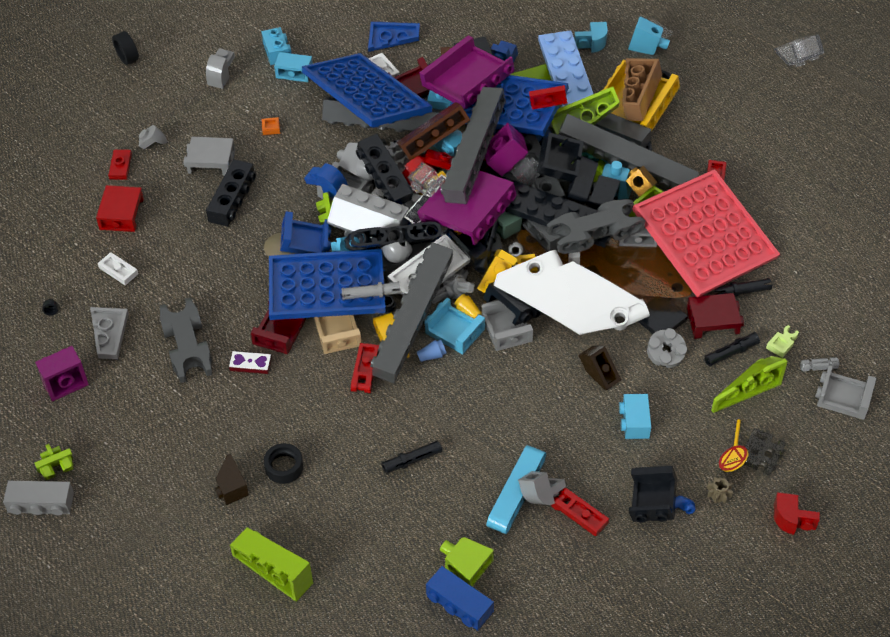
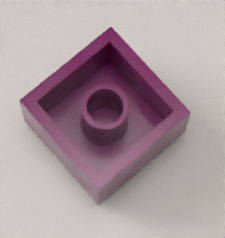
(506, 149)
(62, 373)

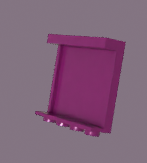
(464, 71)
(485, 204)

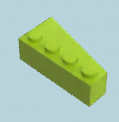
(588, 109)
(273, 563)

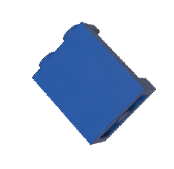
(304, 237)

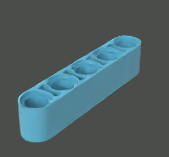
(511, 497)

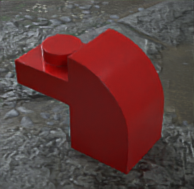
(789, 517)

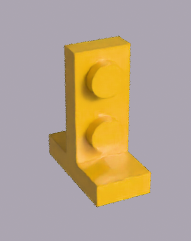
(501, 262)

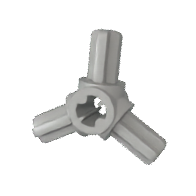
(455, 286)

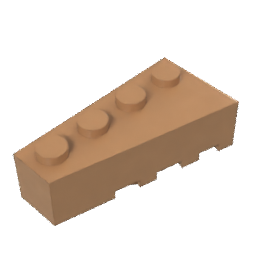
(640, 86)

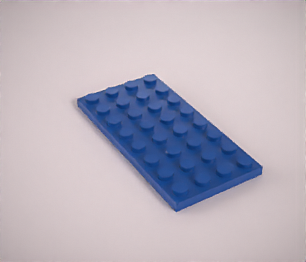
(367, 90)

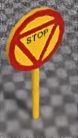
(734, 456)

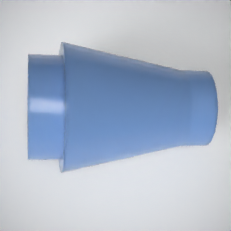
(432, 351)

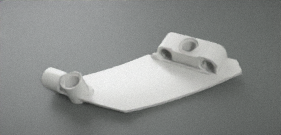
(571, 294)

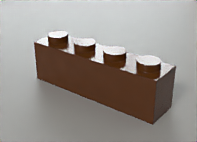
(433, 131)

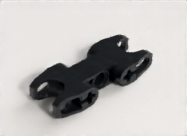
(381, 237)

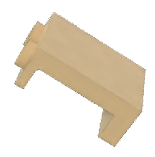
(337, 333)

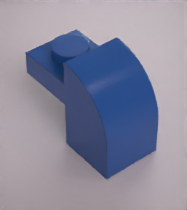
(504, 50)
(327, 177)

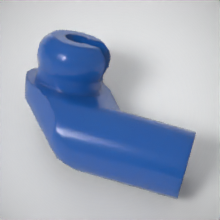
(685, 504)

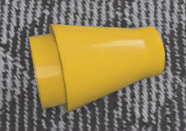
(466, 305)

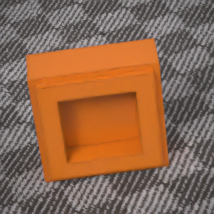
(270, 126)

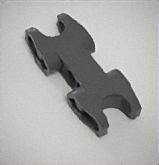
(582, 231)
(189, 352)

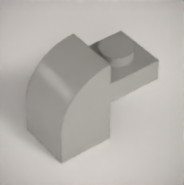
(217, 68)
(539, 488)

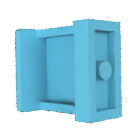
(453, 326)

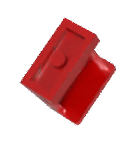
(119, 208)

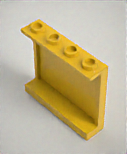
(663, 96)

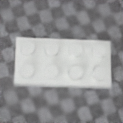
(408, 269)

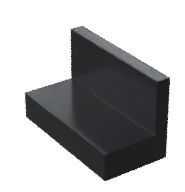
(474, 252)

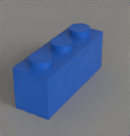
(459, 598)

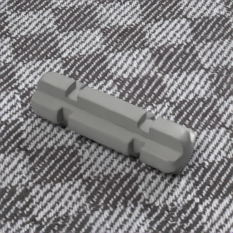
(819, 364)

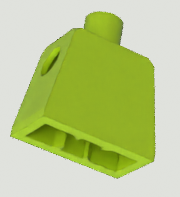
(467, 559)

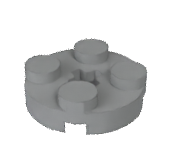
(674, 341)

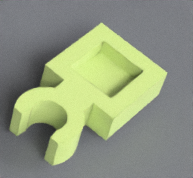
(782, 343)

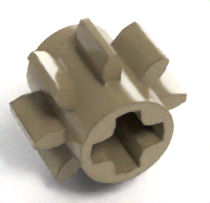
(719, 490)

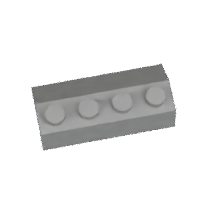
(357, 210)

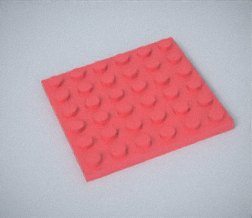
(706, 232)

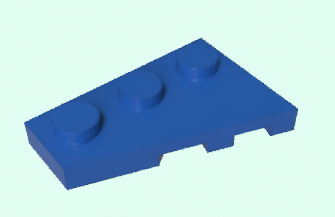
(392, 34)

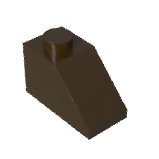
(600, 366)
(230, 482)

